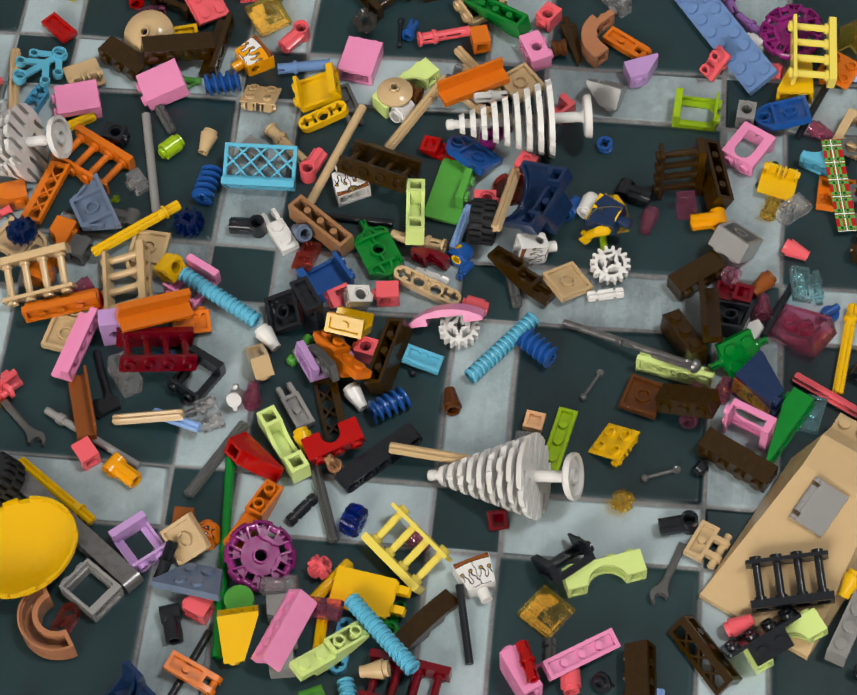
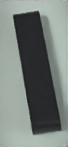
(375, 459)

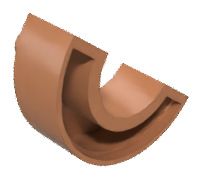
(43, 642)

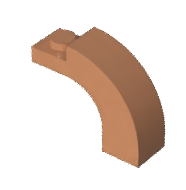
(592, 48)

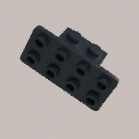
(766, 640)

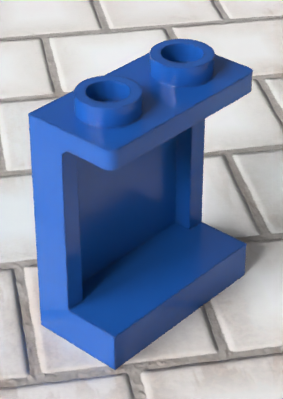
(328, 275)

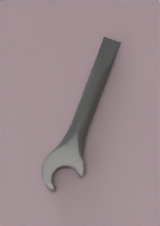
(31, 433)
(662, 588)

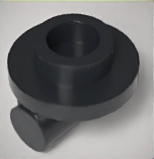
(602, 682)

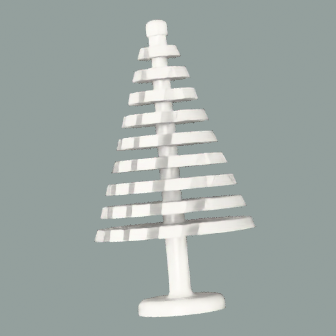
(538, 119)
(23, 142)
(513, 476)

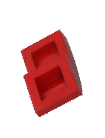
(434, 148)

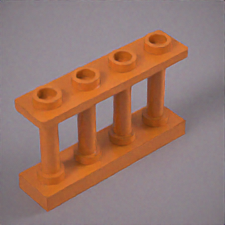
(101, 145)

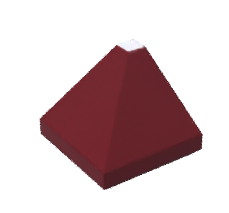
(497, 519)

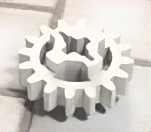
(610, 271)
(449, 331)

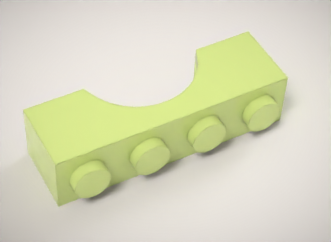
(422, 74)
(415, 212)
(279, 439)
(627, 565)
(808, 627)

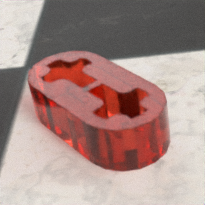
(61, 618)

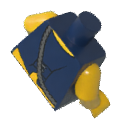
(605, 218)

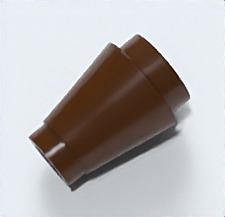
(451, 402)

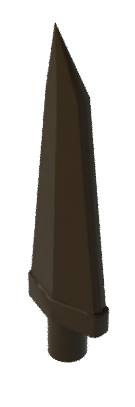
(570, 34)

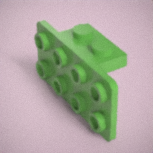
(450, 192)

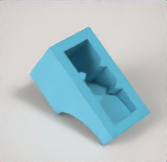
(813, 162)

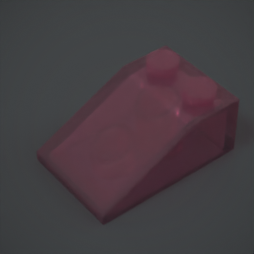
(804, 330)

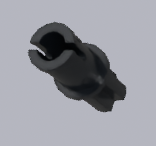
(166, 558)

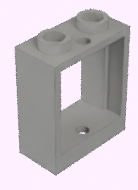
(104, 603)

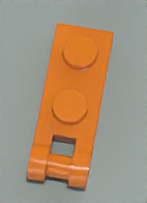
(625, 43)
(192, 673)

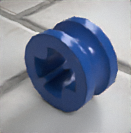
(604, 139)

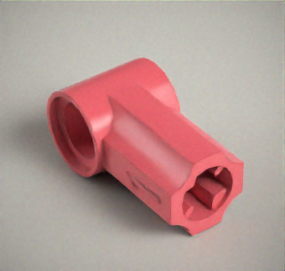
(299, 34)
(312, 165)

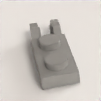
(295, 407)

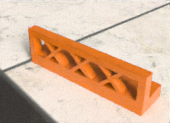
(46, 191)

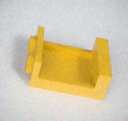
(317, 89)
(349, 322)

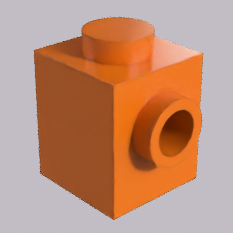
(480, 39)

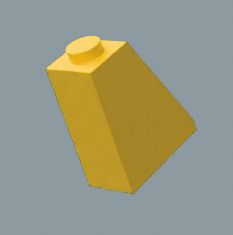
(802, 85)
(236, 631)

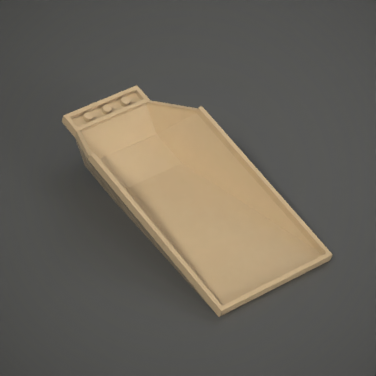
(773, 531)

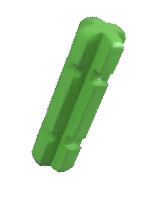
(291, 359)

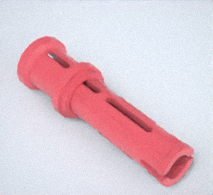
(435, 36)

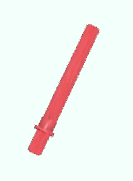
(821, 391)

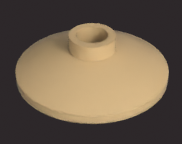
(394, 92)

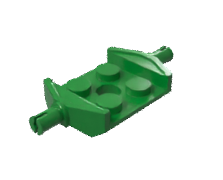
(379, 265)

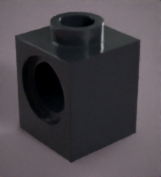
(116, 134)

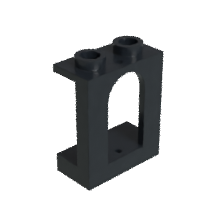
(310, 304)
(207, 361)
(548, 568)

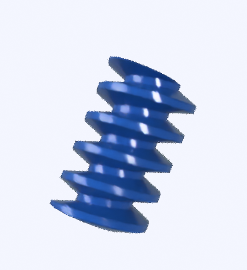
(222, 82)
(207, 184)
(538, 348)
(388, 403)

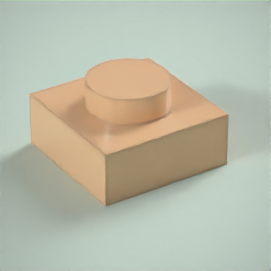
(534, 421)

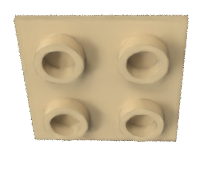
(84, 71)
(260, 95)

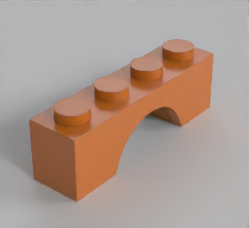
(61, 231)

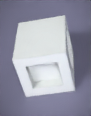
(362, 291)

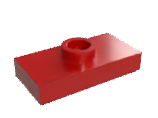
(59, 28)

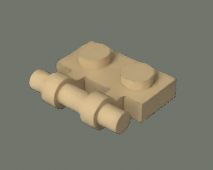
(701, 542)

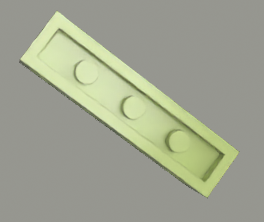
(655, 367)

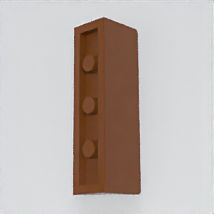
(82, 406)

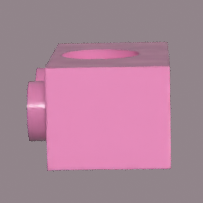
(535, 50)

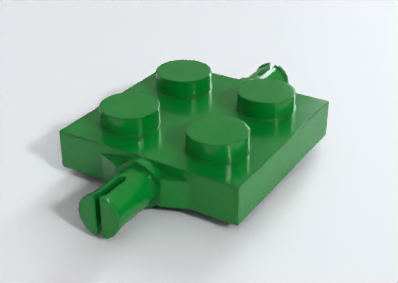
(736, 352)

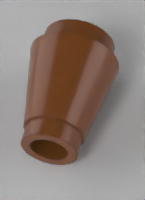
(764, 282)

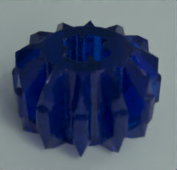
(189, 222)
(21, 230)
(353, 520)

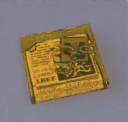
(268, 16)
(546, 611)

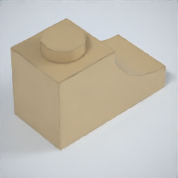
(259, 361)

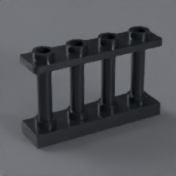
(802, 597)

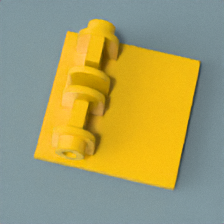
(778, 181)
(615, 443)

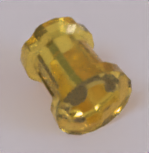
(770, 208)

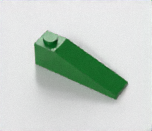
(501, 15)
(793, 413)

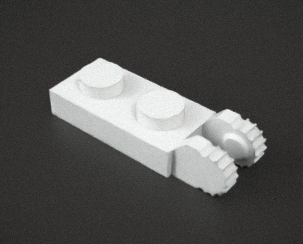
(280, 233)

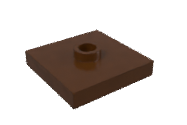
(640, 396)

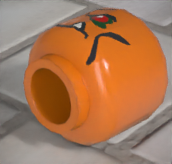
(212, 532)

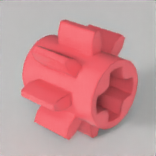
(319, 567)

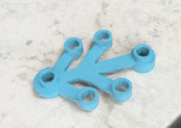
(57, 55)

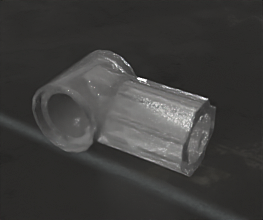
(277, 585)

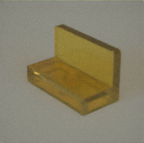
(848, 37)

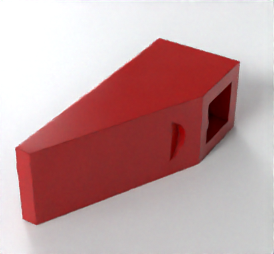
(252, 456)

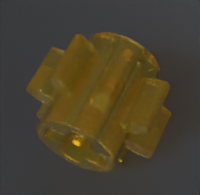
(622, 500)

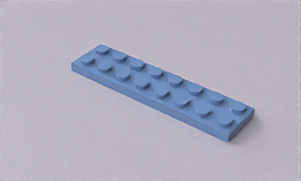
(722, 29)

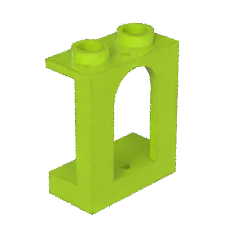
(696, 102)

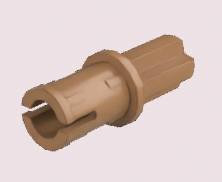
(333, 464)

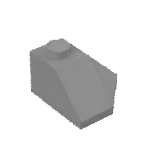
(607, 93)

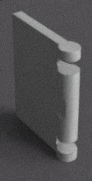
(819, 507)

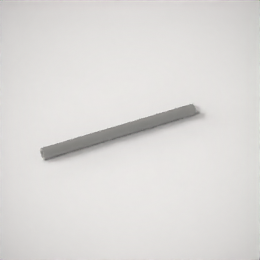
(150, 161)

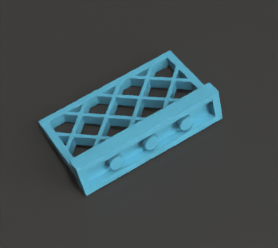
(259, 182)

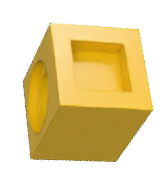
(169, 267)

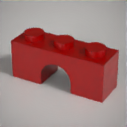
(350, 437)

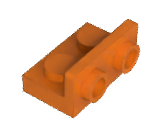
(200, 321)

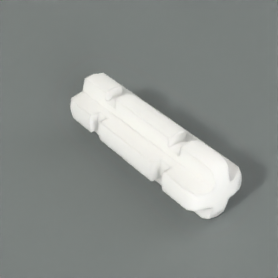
(444, 279)
(605, 294)

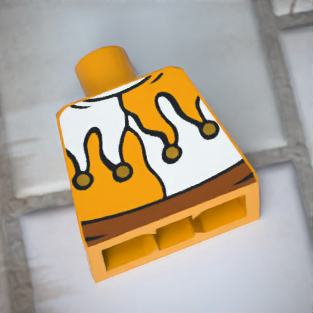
(253, 57)

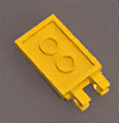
(375, 589)

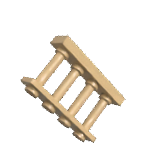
(41, 256)
(142, 269)

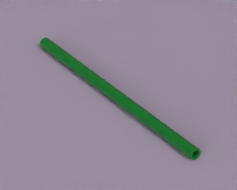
(225, 529)

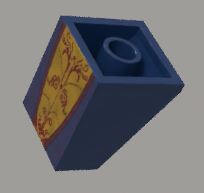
(759, 385)

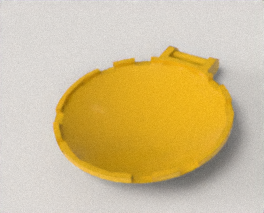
(35, 544)

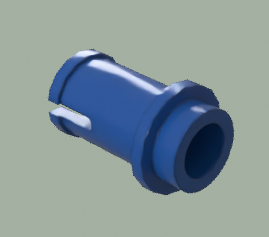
(409, 32)

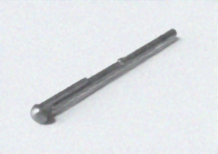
(694, 366)

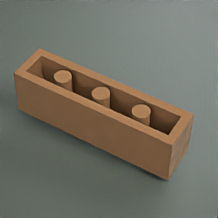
(323, 227)

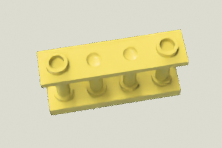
(828, 44)
(387, 554)

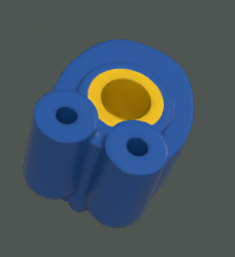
(461, 257)

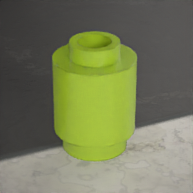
(171, 146)

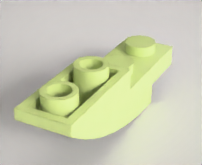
(330, 652)

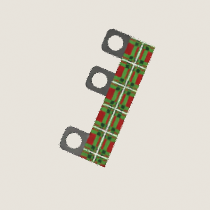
(841, 191)

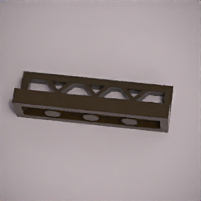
(221, 36)
(709, 313)
(337, 406)
(707, 647)

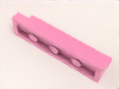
(76, 345)
(284, 629)
(579, 654)

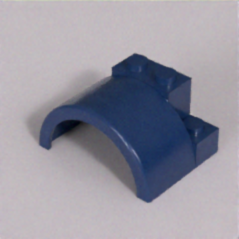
(543, 199)

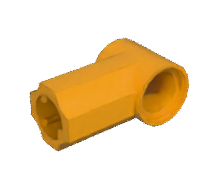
(708, 220)
(118, 467)

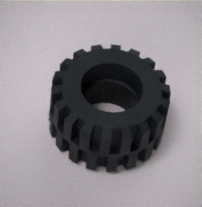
(480, 221)
(11, 477)

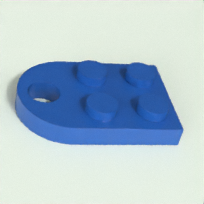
(783, 114)
(472, 154)

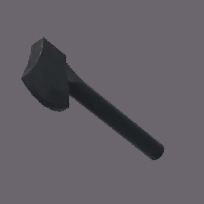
(109, 403)

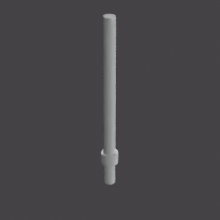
(63, 420)

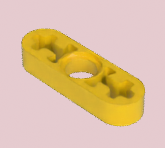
(324, 110)

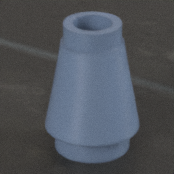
(302, 232)

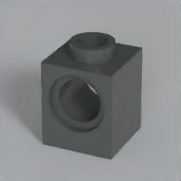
(80, 249)

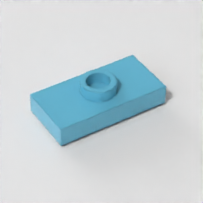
(422, 359)

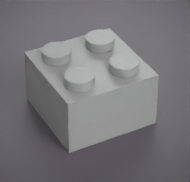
(735, 242)

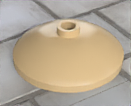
(151, 20)

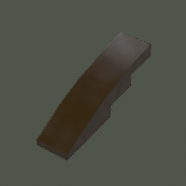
(518, 273)
(426, 619)

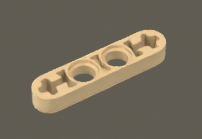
(429, 283)

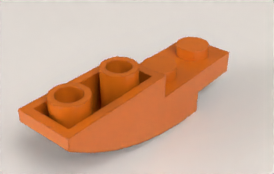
(339, 352)
(259, 507)

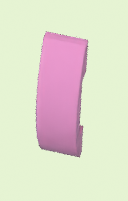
(469, 313)

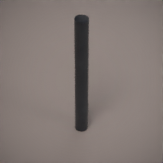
(814, 107)
(355, 219)
(776, 313)
(464, 624)
(194, 656)

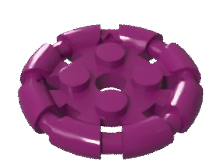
(780, 33)
(251, 545)

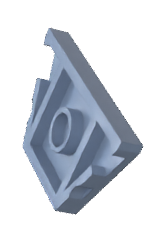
(94, 207)
(192, 580)

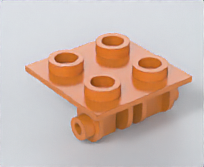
(845, 71)

